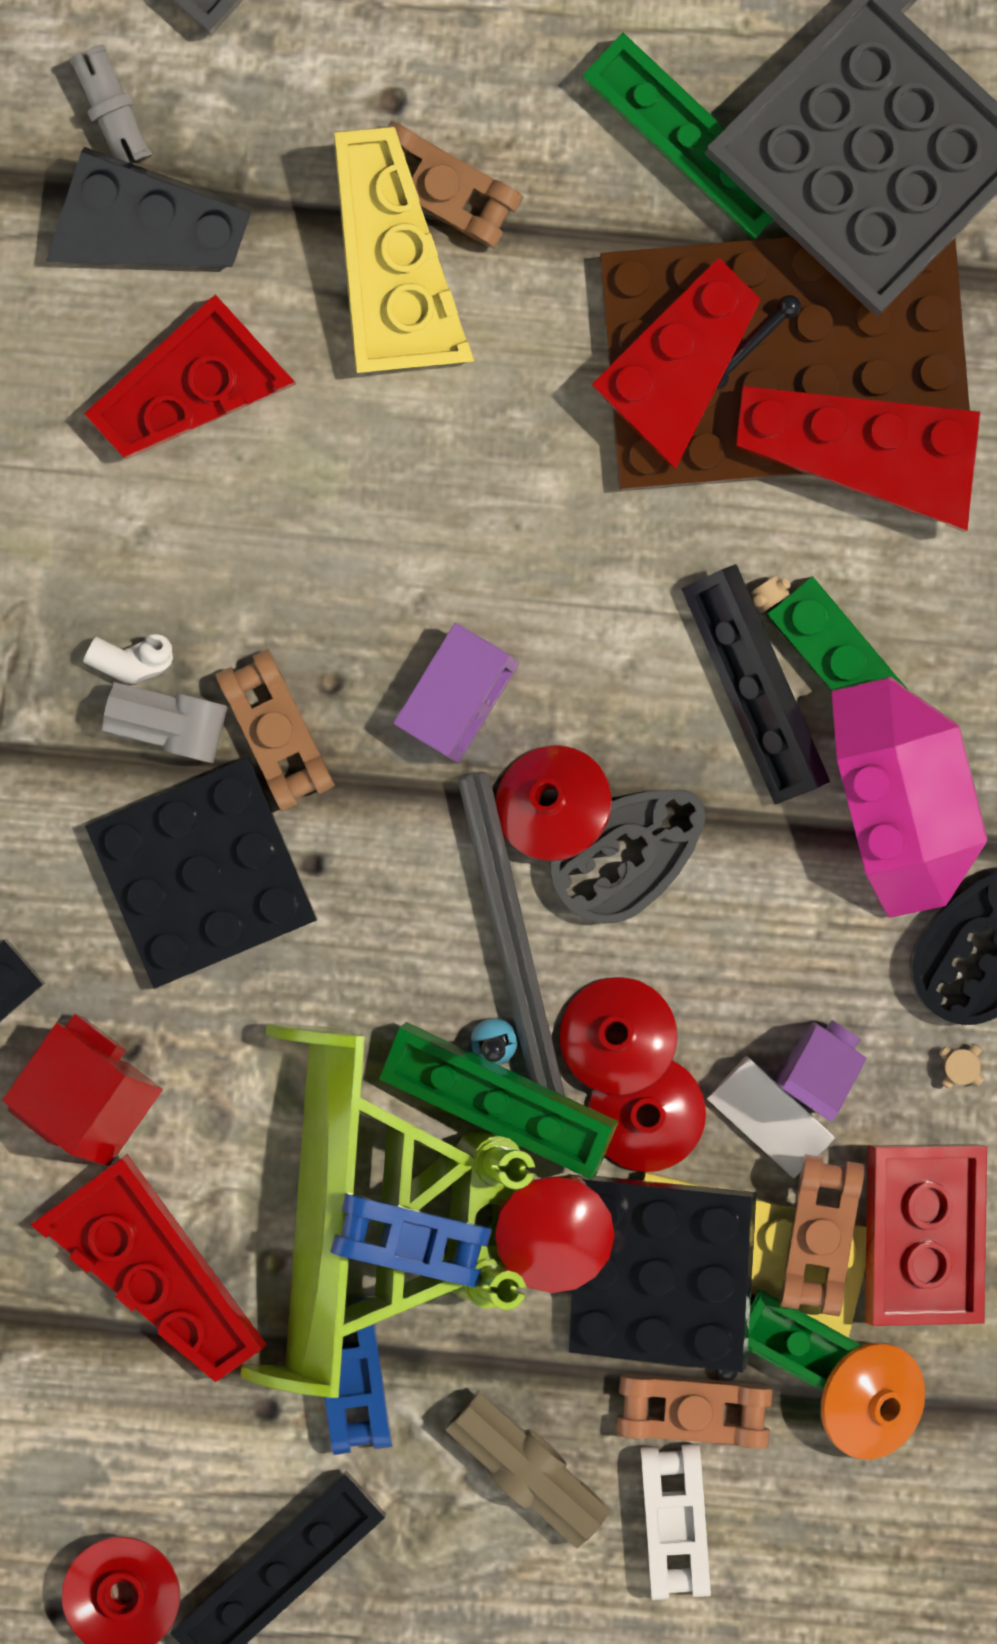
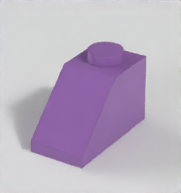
(822, 1068)

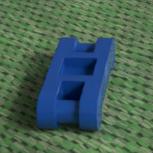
(411, 1240)
(360, 1386)

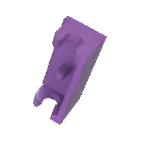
(456, 692)

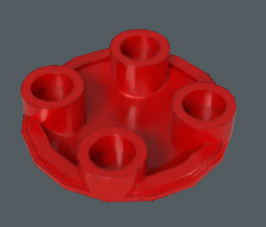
(554, 1233)

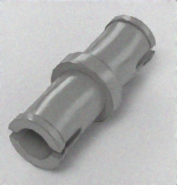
(110, 105)

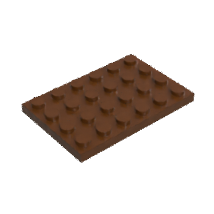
(828, 349)

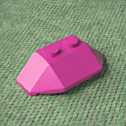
(907, 794)

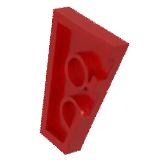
(679, 360)
(188, 381)

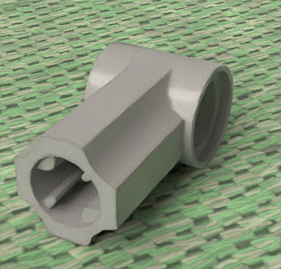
(177, 723)

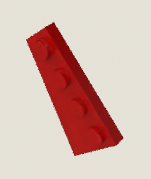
(884, 449)
(143, 1254)

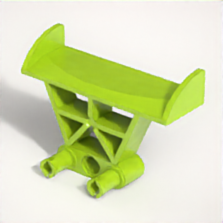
(481, 1172)

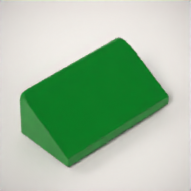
(795, 1340)

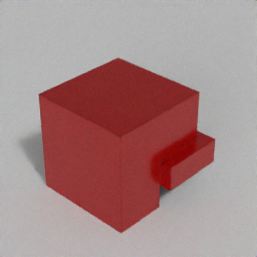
(82, 1092)

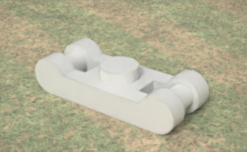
(675, 1522)

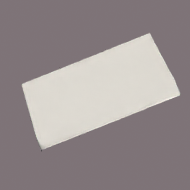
(770, 1116)

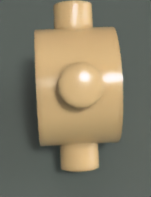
(770, 593)
(961, 1066)

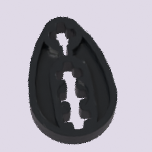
(944, 940)

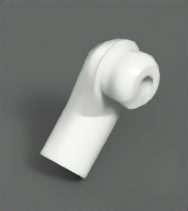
(134, 663)

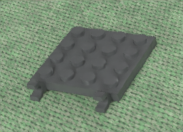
(868, 150)

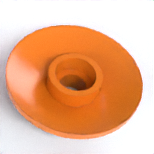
(858, 1390)

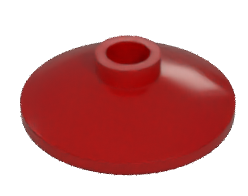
(569, 823)
(636, 1061)
(671, 1137)
(101, 1617)

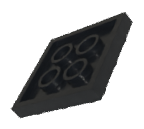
(201, 872)
(672, 1277)

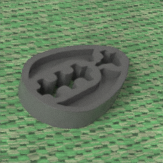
(639, 884)

